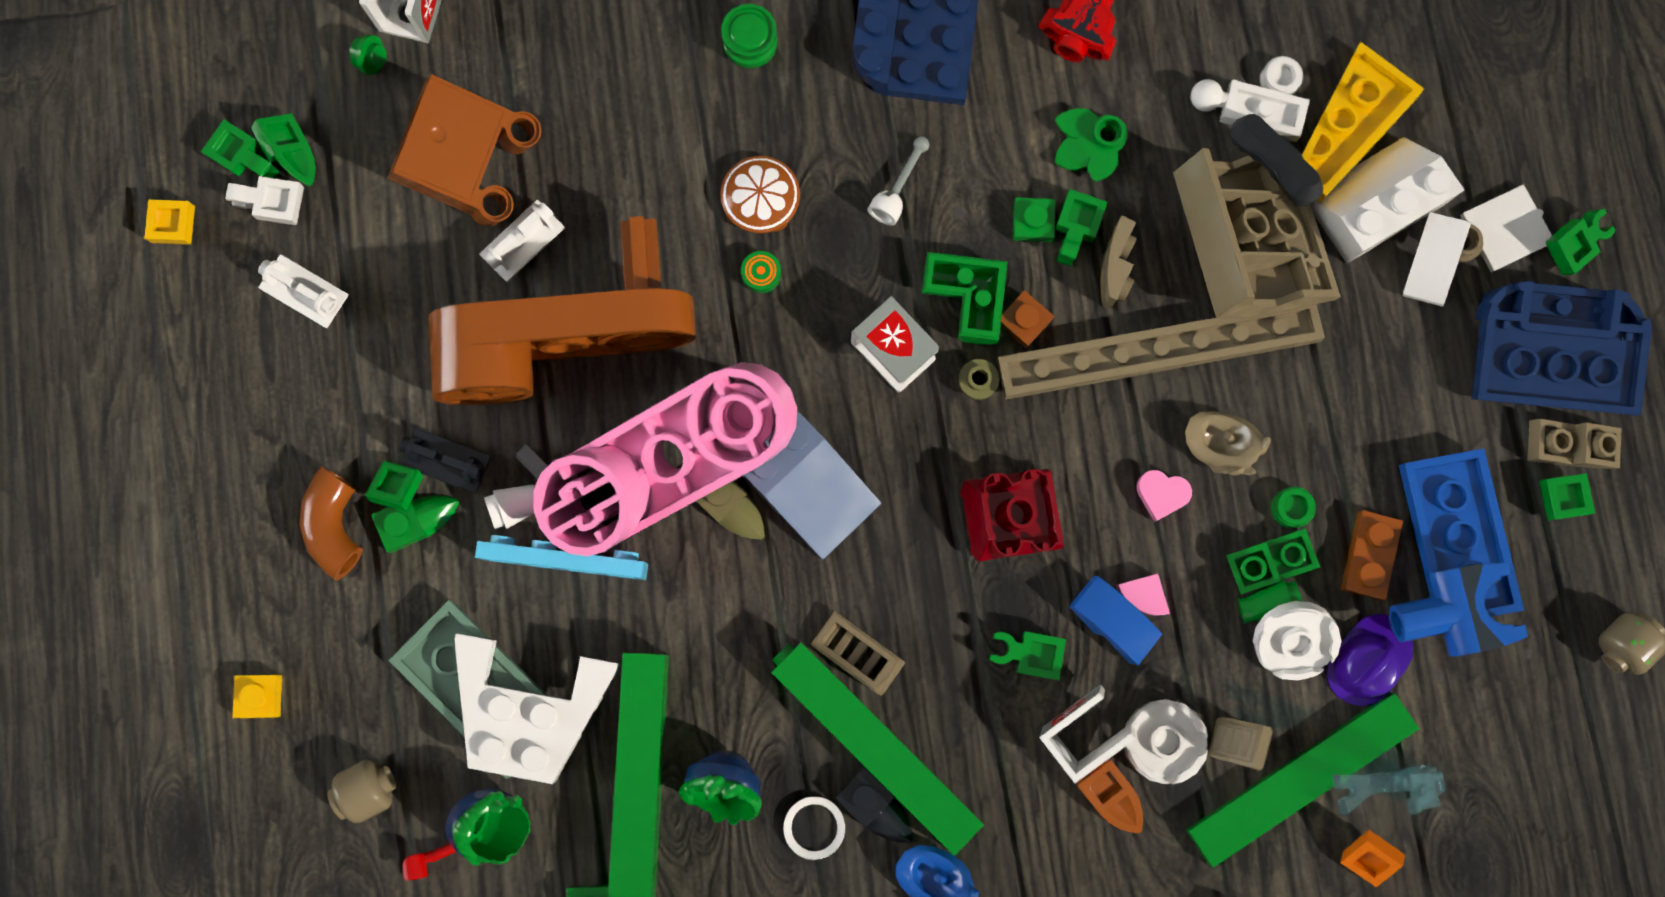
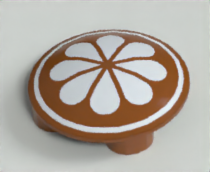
(760, 194)

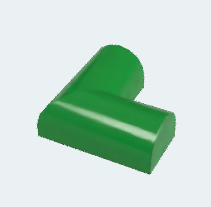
(980, 287)

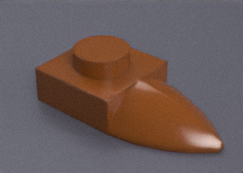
(1113, 797)

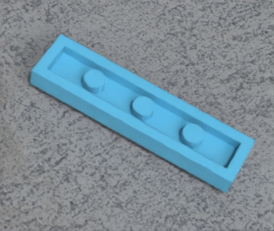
(544, 555)

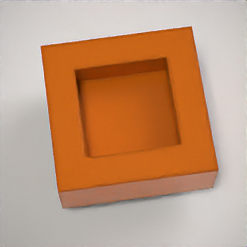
(1372, 858)

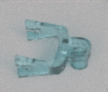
(1422, 781)

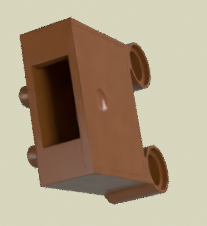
(452, 145)

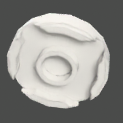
(1296, 640)
(1167, 742)

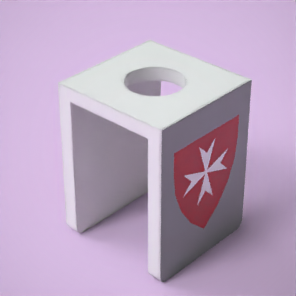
(420, 13)
(894, 344)
(1073, 768)

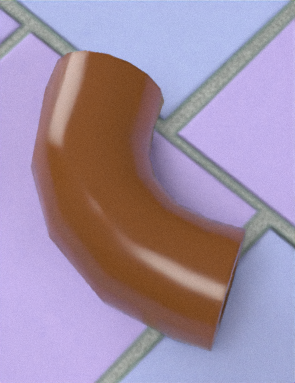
(323, 526)

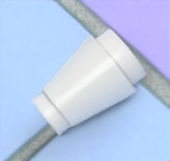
(510, 505)

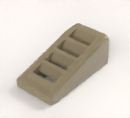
(885, 676)
(1240, 742)

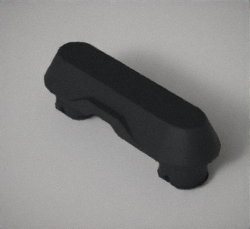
(1279, 158)

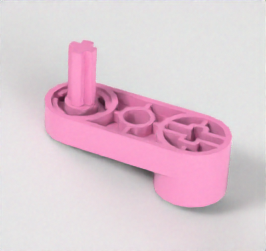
(713, 424)

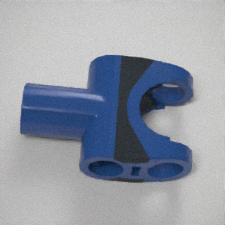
(1457, 612)

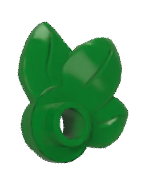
(1084, 144)

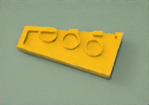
(1358, 115)

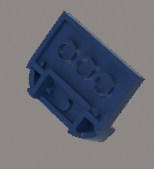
(916, 47)
(1562, 348)

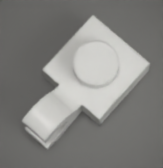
(271, 200)

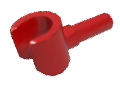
(416, 864)

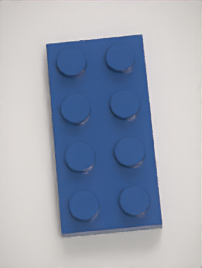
(1460, 521)

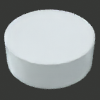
(1282, 75)

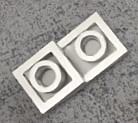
(1436, 259)

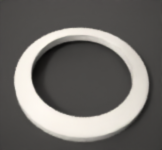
(814, 855)

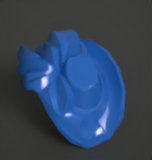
(934, 873)

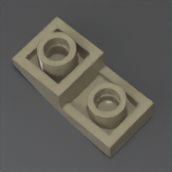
(1115, 271)
(1574, 444)

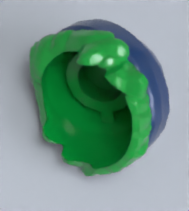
(723, 787)
(488, 826)

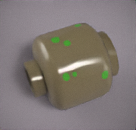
(1632, 643)

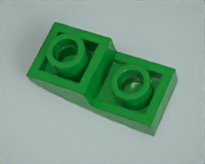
(1273, 561)

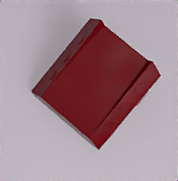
(1012, 514)

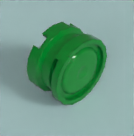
(749, 35)

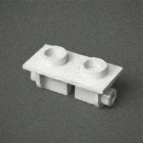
(522, 240)
(301, 290)

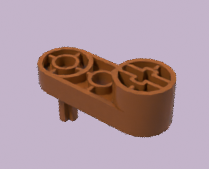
(488, 348)

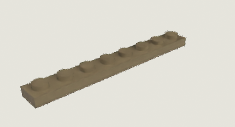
(1156, 350)

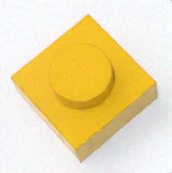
(169, 222)
(257, 696)

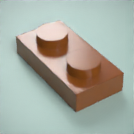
(1371, 555)

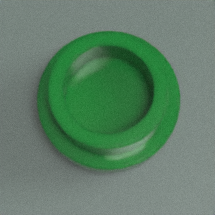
(368, 54)

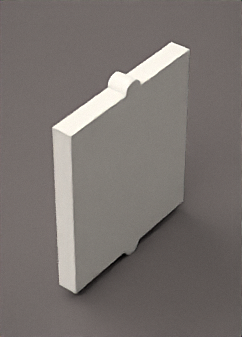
(1509, 227)

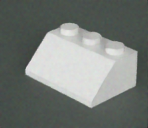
(1385, 197)

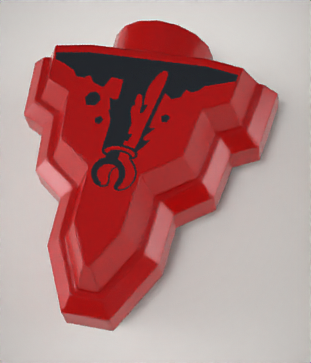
(1081, 29)

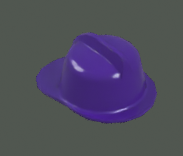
(1368, 662)

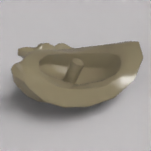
(1225, 442)

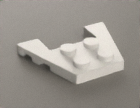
(522, 730)

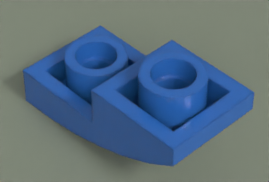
(1116, 619)

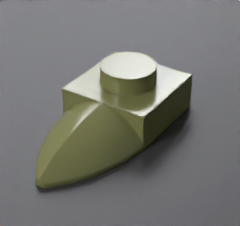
(734, 511)

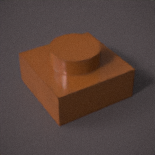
(1025, 319)

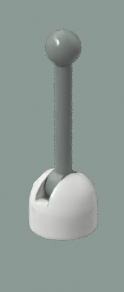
(887, 205)

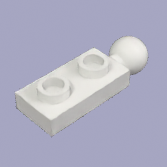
(1279, 110)

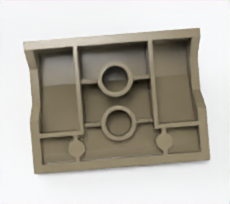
(1251, 239)

